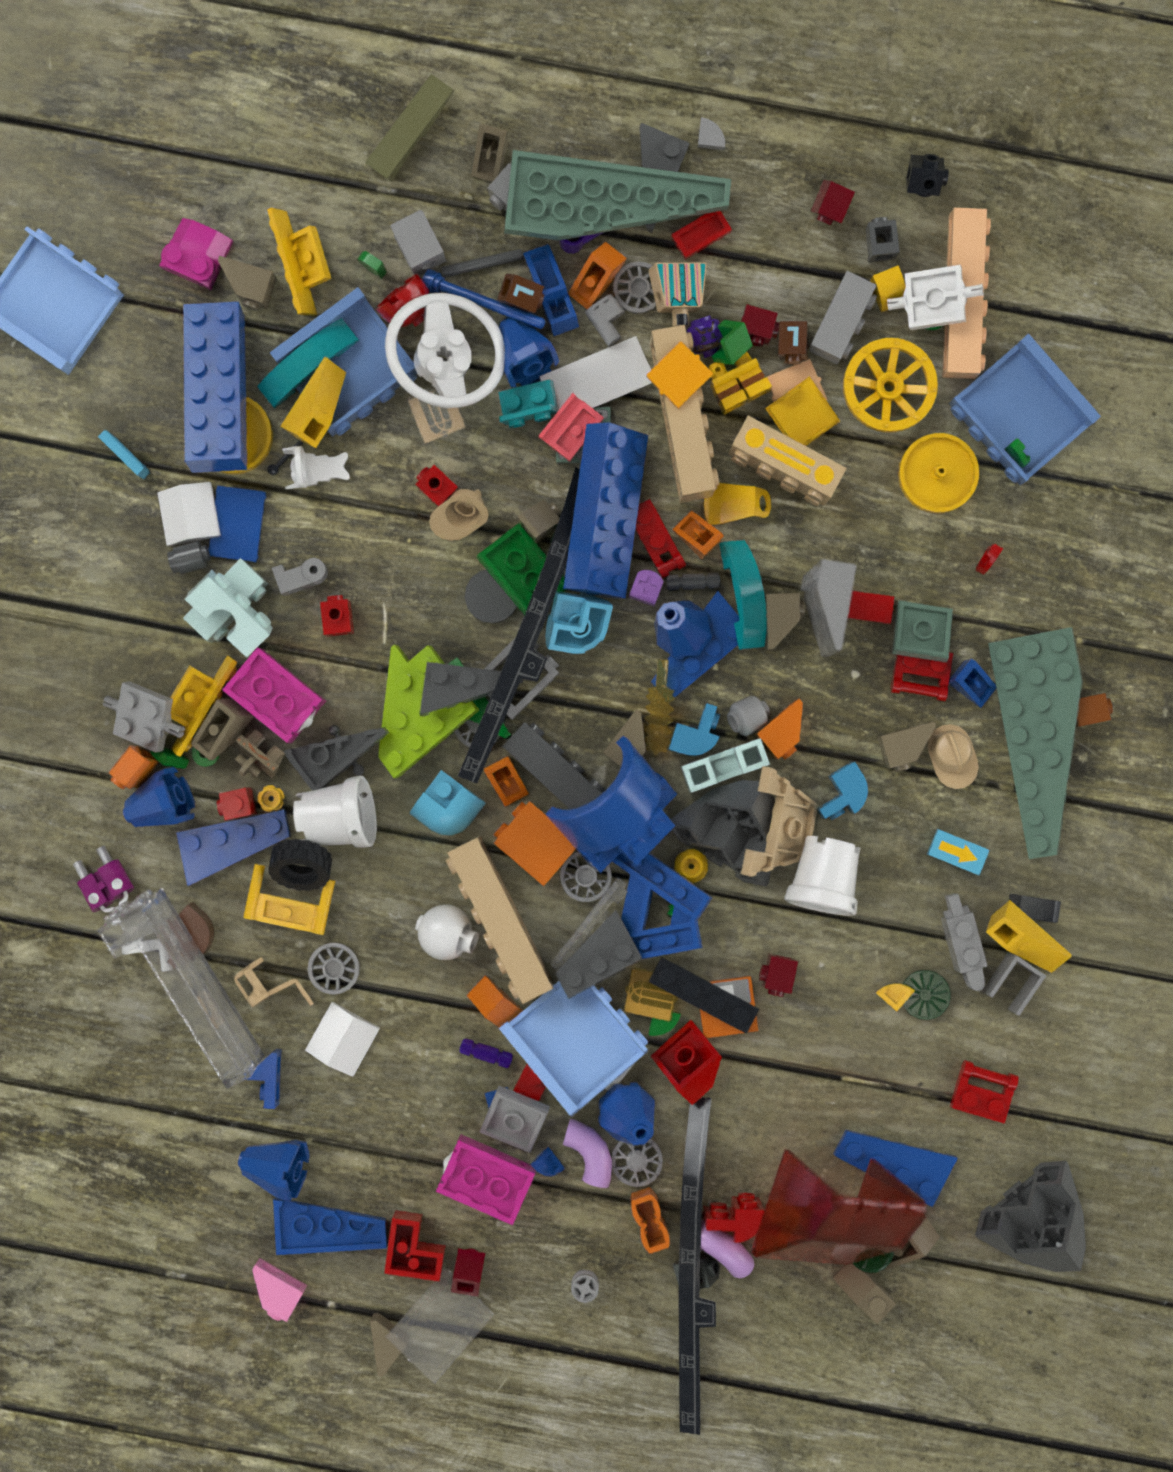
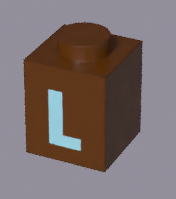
(521, 293)
(793, 341)

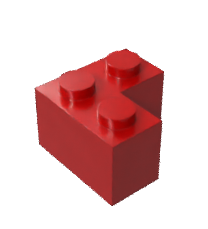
(407, 1254)

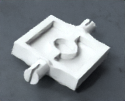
(935, 297)

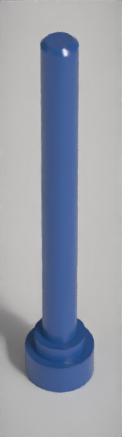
(437, 283)

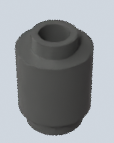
(188, 557)

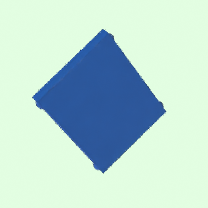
(239, 523)

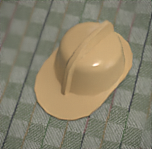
(459, 515)
(953, 756)

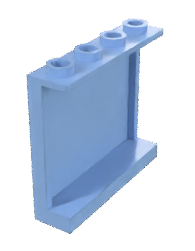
(54, 300)
(575, 1043)

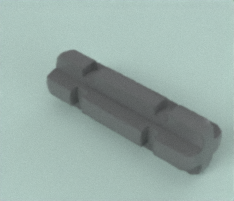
(693, 581)

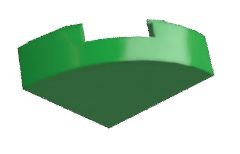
(1015, 451)
(169, 758)
(660, 1027)

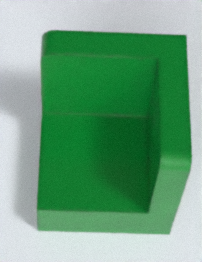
(734, 342)

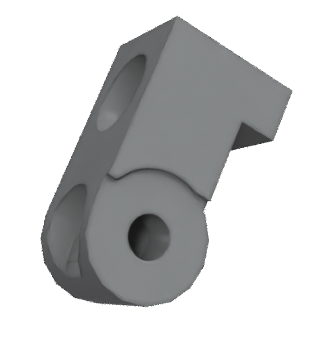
(300, 578)

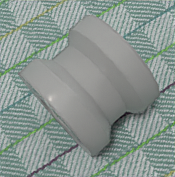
(584, 1292)

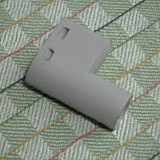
(602, 316)

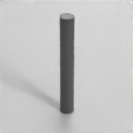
(482, 263)

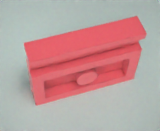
(567, 428)

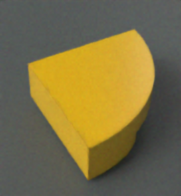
(895, 994)

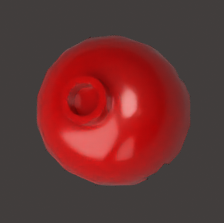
(400, 296)

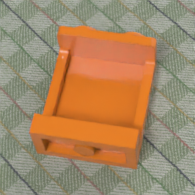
(534, 842)

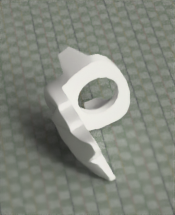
(311, 469)

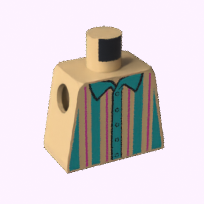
(678, 289)

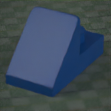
(269, 1071)

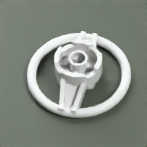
(443, 340)

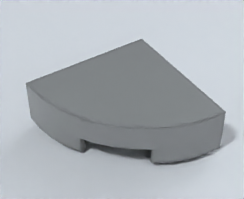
(710, 135)

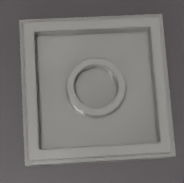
(514, 1119)

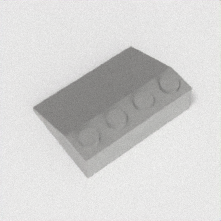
(827, 601)

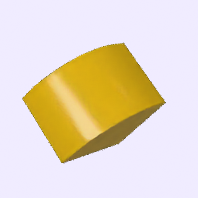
(888, 285)

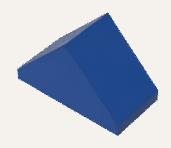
(972, 682)

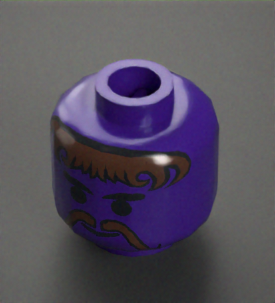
(705, 336)

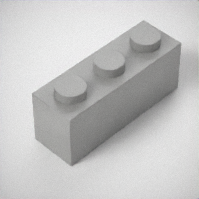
(843, 318)

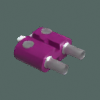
(106, 884)

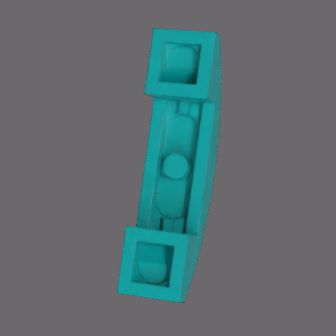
(305, 360)
(748, 594)

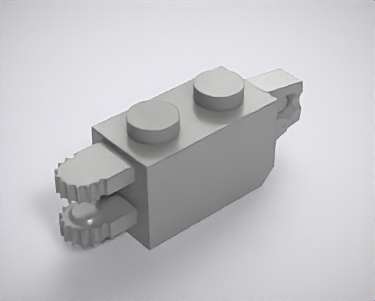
(964, 942)

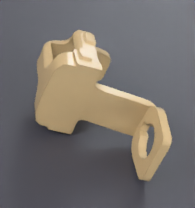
(259, 993)

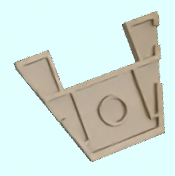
(790, 825)

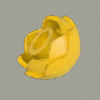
(694, 857)

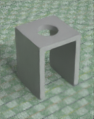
(418, 243)
(1027, 990)

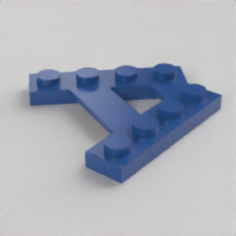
(686, 897)

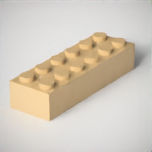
(686, 427)
(500, 919)

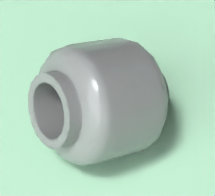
(748, 715)

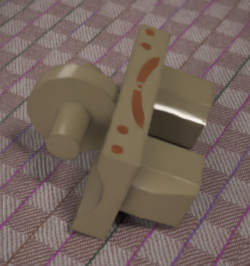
(267, 762)

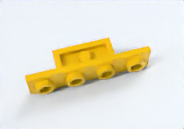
(301, 258)
(194, 698)

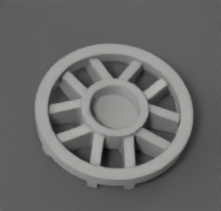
(637, 288)
(333, 968)

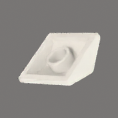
(188, 513)
(342, 1039)

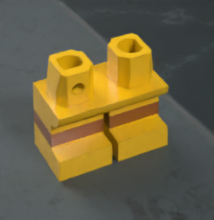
(739, 385)

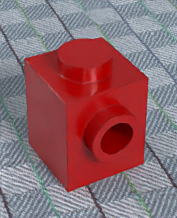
(435, 485)
(336, 616)
(236, 804)

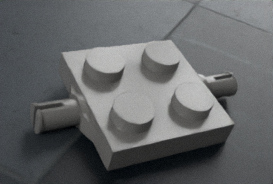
(143, 716)

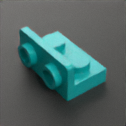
(528, 403)

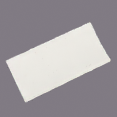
(602, 374)

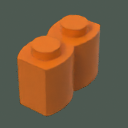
(133, 767)
(648, 1216)

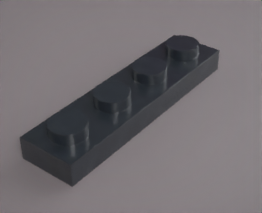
(703, 994)

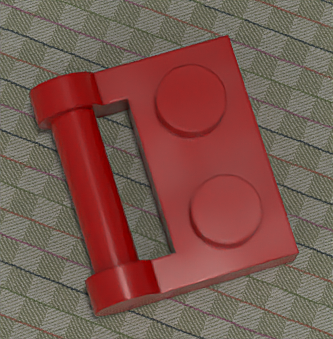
(924, 668)
(981, 1100)

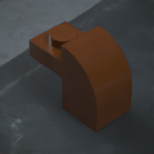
(198, 925)

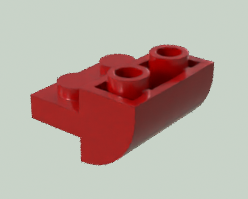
(741, 1218)

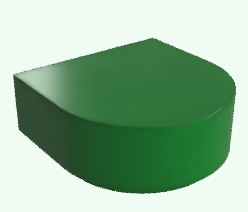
(372, 264)

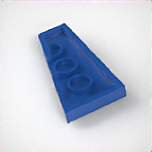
(687, 670)
(224, 844)
(916, 1167)
(318, 1229)

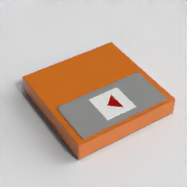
(739, 987)

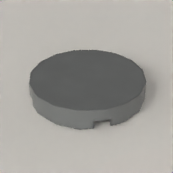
(487, 599)

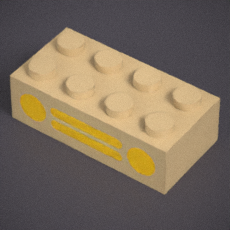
(786, 461)

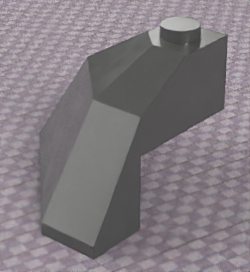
(727, 824)
(1039, 1220)

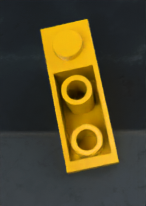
(316, 404)
(1025, 938)

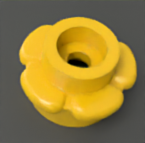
(266, 804)

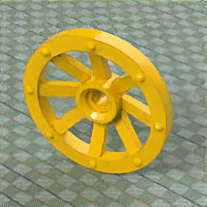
(893, 379)

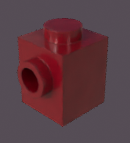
(832, 202)
(760, 325)
(778, 974)
(468, 1272)

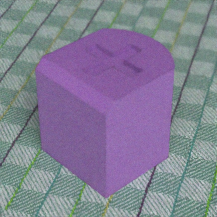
(646, 587)

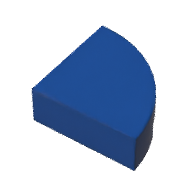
(547, 1163)

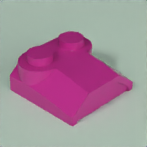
(195, 253)

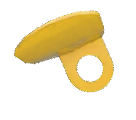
(735, 503)

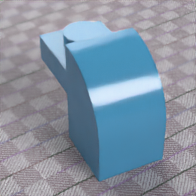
(696, 741)
(852, 792)

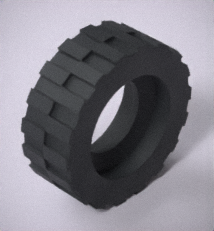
(303, 852)

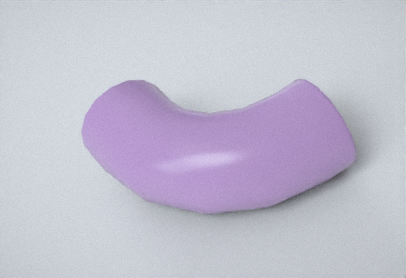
(594, 1153)
(730, 1254)

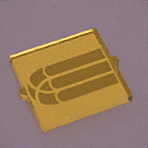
(646, 998)

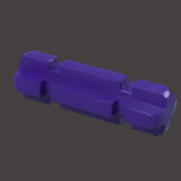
(486, 1053)

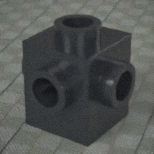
(926, 175)

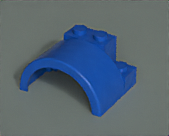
(622, 819)

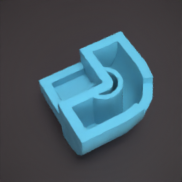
(577, 622)
(447, 806)

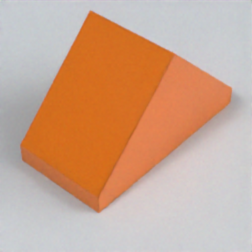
(698, 534)
(506, 781)
(493, 1002)

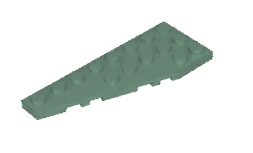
(583, 197)
(1039, 706)

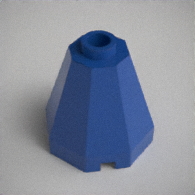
(526, 353)
(682, 629)
(160, 801)
(627, 1113)
(276, 1167)

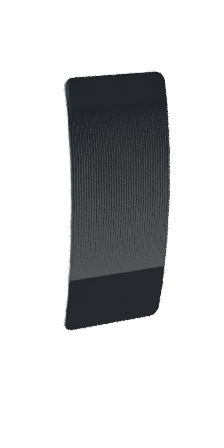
(1037, 908)

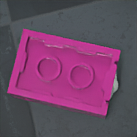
(274, 695)
(486, 1179)

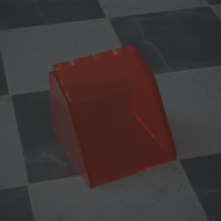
(814, 1225)

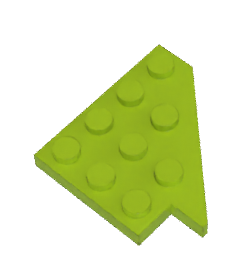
(409, 733)

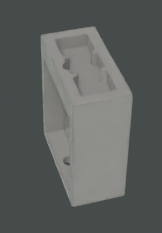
(550, 667)

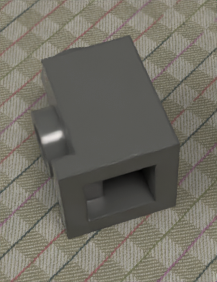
(888, 231)

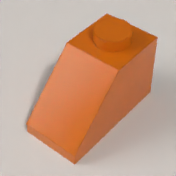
(596, 275)
(783, 731)

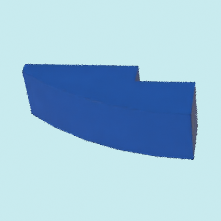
(556, 300)

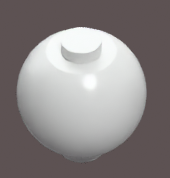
(446, 932)

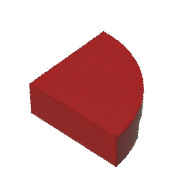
(988, 558)

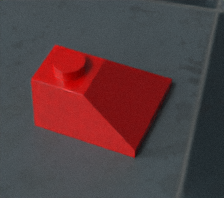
(689, 1062)

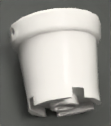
(338, 814)
(826, 877)

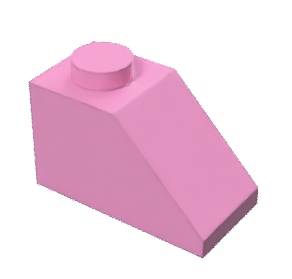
(277, 1290)

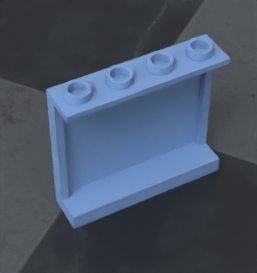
(365, 363)
(1024, 400)

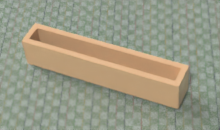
(967, 248)

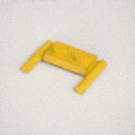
(287, 911)

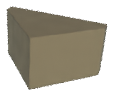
(489, 152)
(384, 1350)

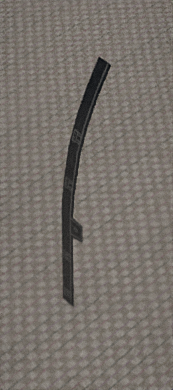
(523, 659)
(693, 1310)

